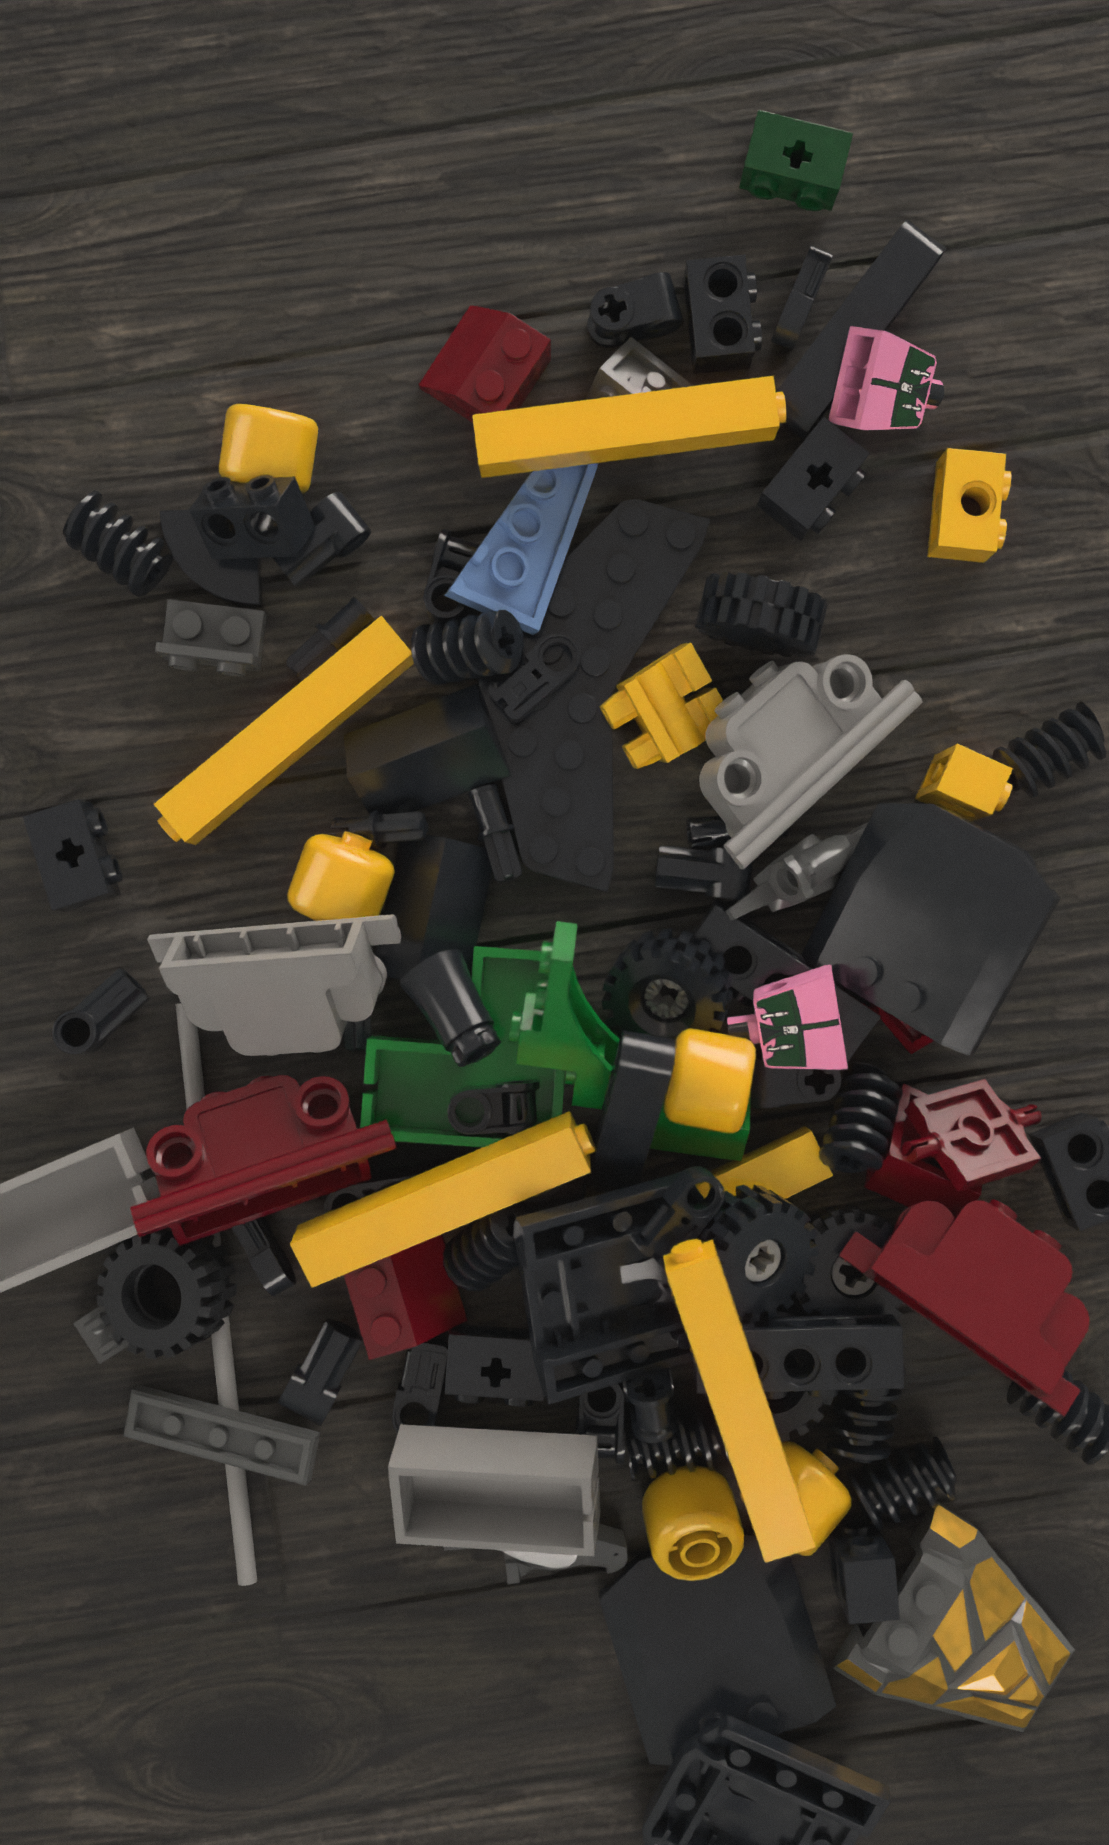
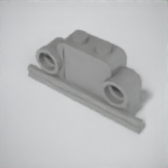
(792, 743)
(278, 983)

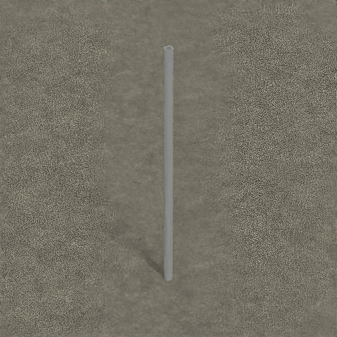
(221, 1339)

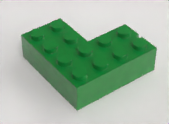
(421, 1076)

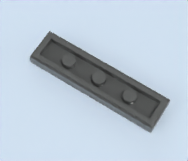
(222, 1434)

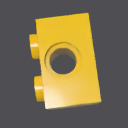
(954, 531)
(966, 783)

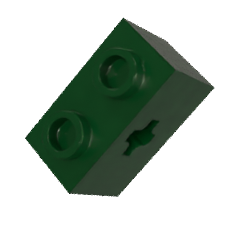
(787, 140)

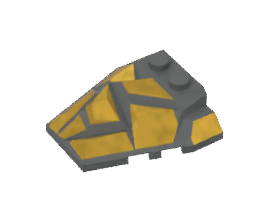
(964, 1633)

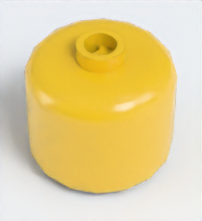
(267, 443)
(340, 878)
(710, 1081)
(819, 1489)
(692, 1523)

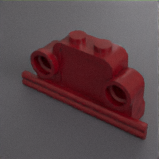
(256, 1155)
(986, 1288)

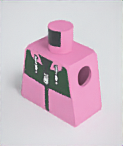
(884, 382)
(796, 1022)

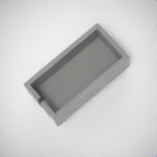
(71, 1207)
(495, 1489)

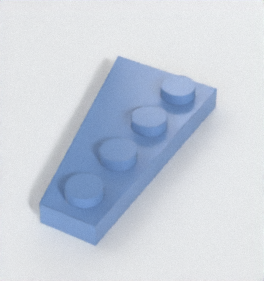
(526, 547)

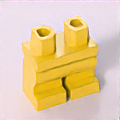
(658, 705)

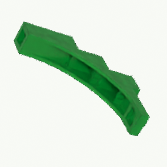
(567, 1035)

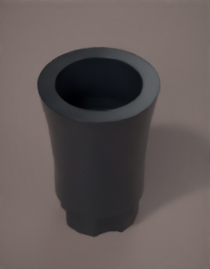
(452, 1006)

